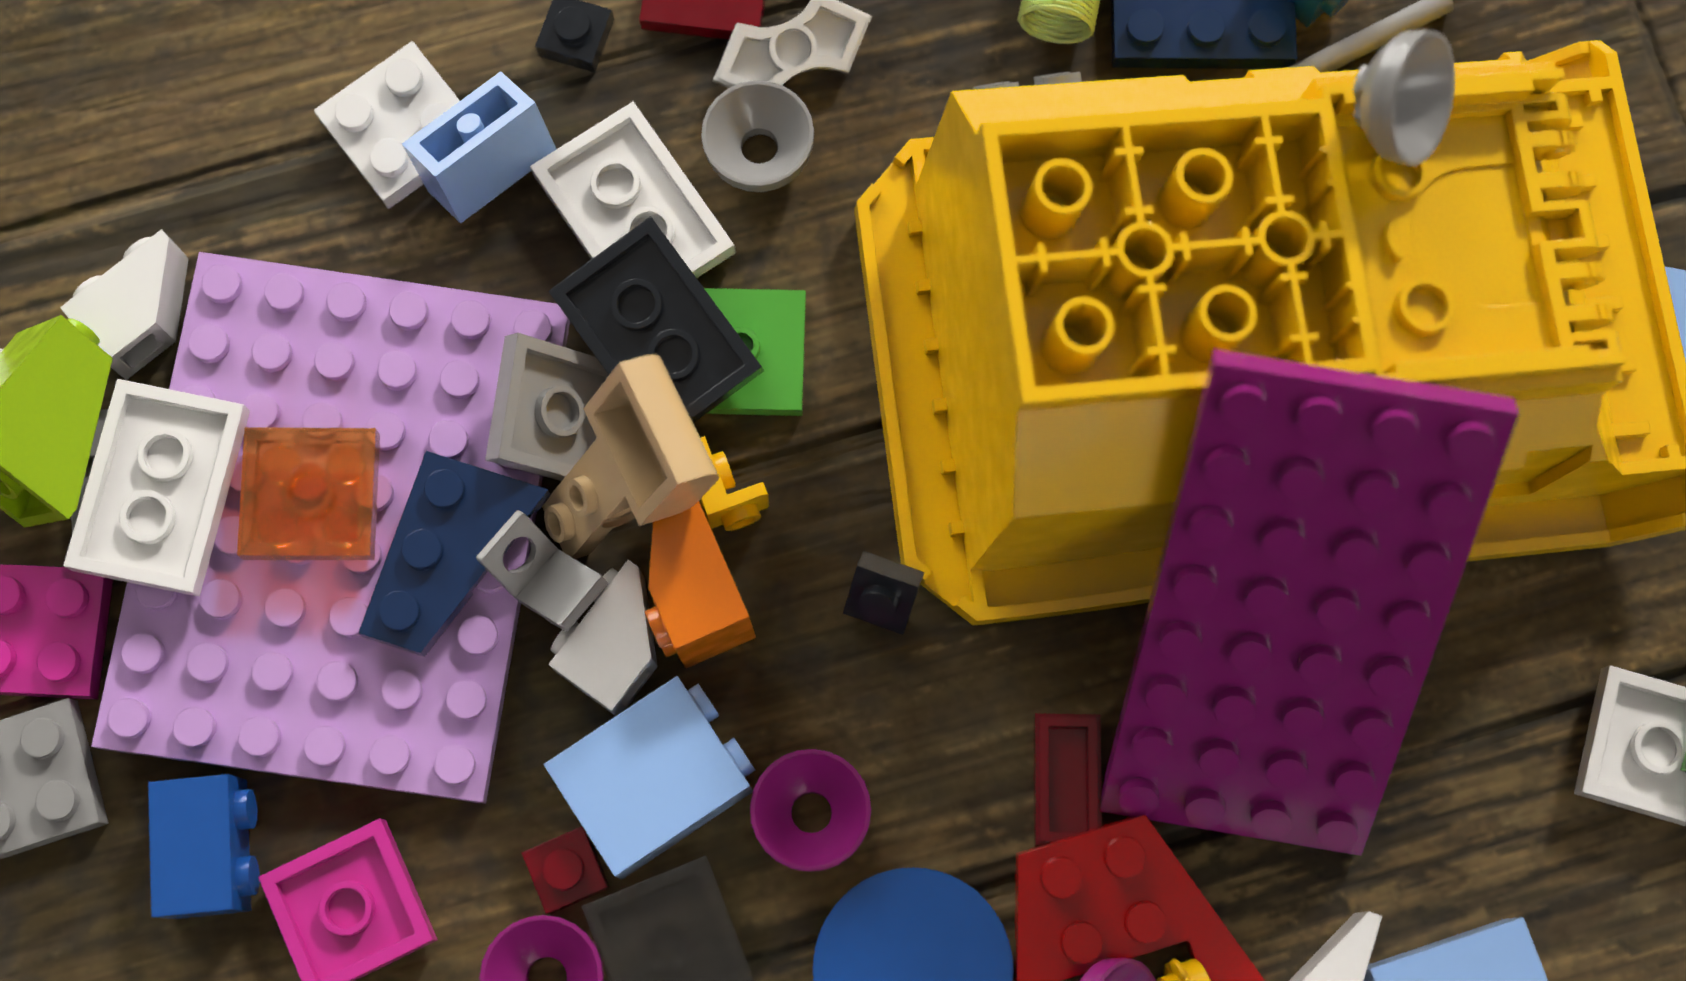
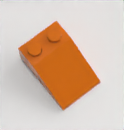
(693, 591)

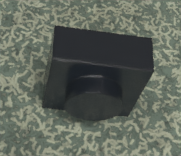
(575, 33)
(883, 592)

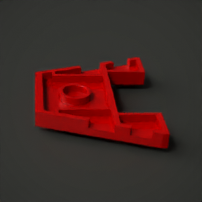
(1114, 898)

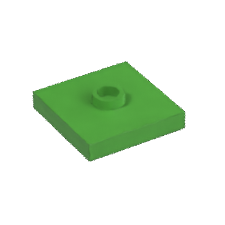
(774, 332)

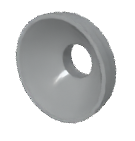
(1406, 96)
(757, 110)

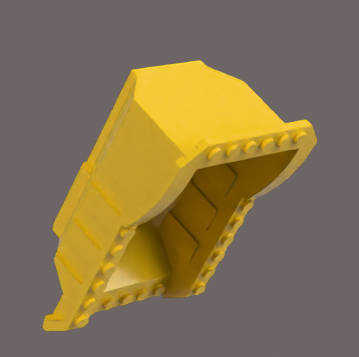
(1086, 246)

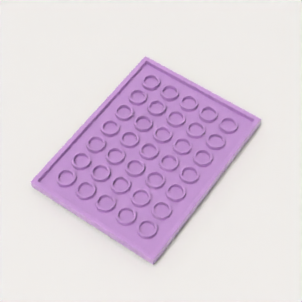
(271, 651)

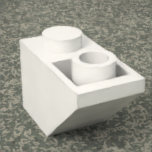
(134, 303)
(613, 645)

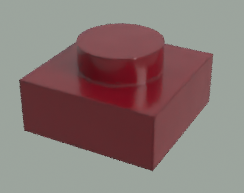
(565, 870)

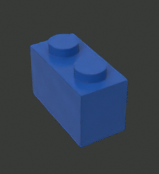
(201, 846)

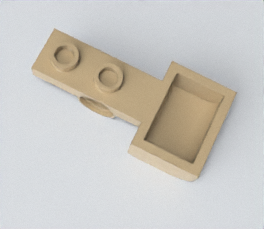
(639, 466)

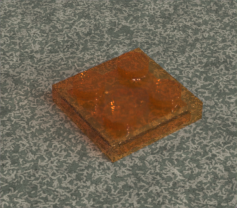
(308, 494)

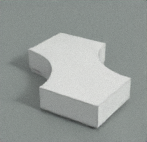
(818, 38)

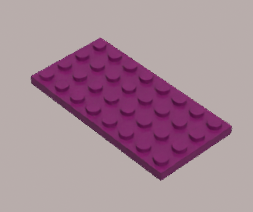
(1300, 597)

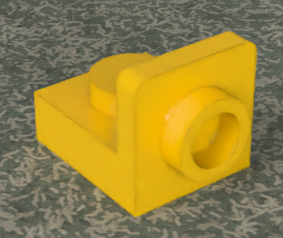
(732, 509)

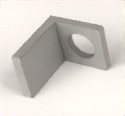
(548, 580)

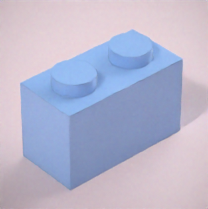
(480, 146)

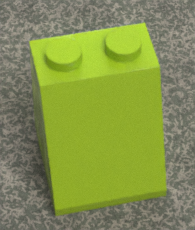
(48, 418)

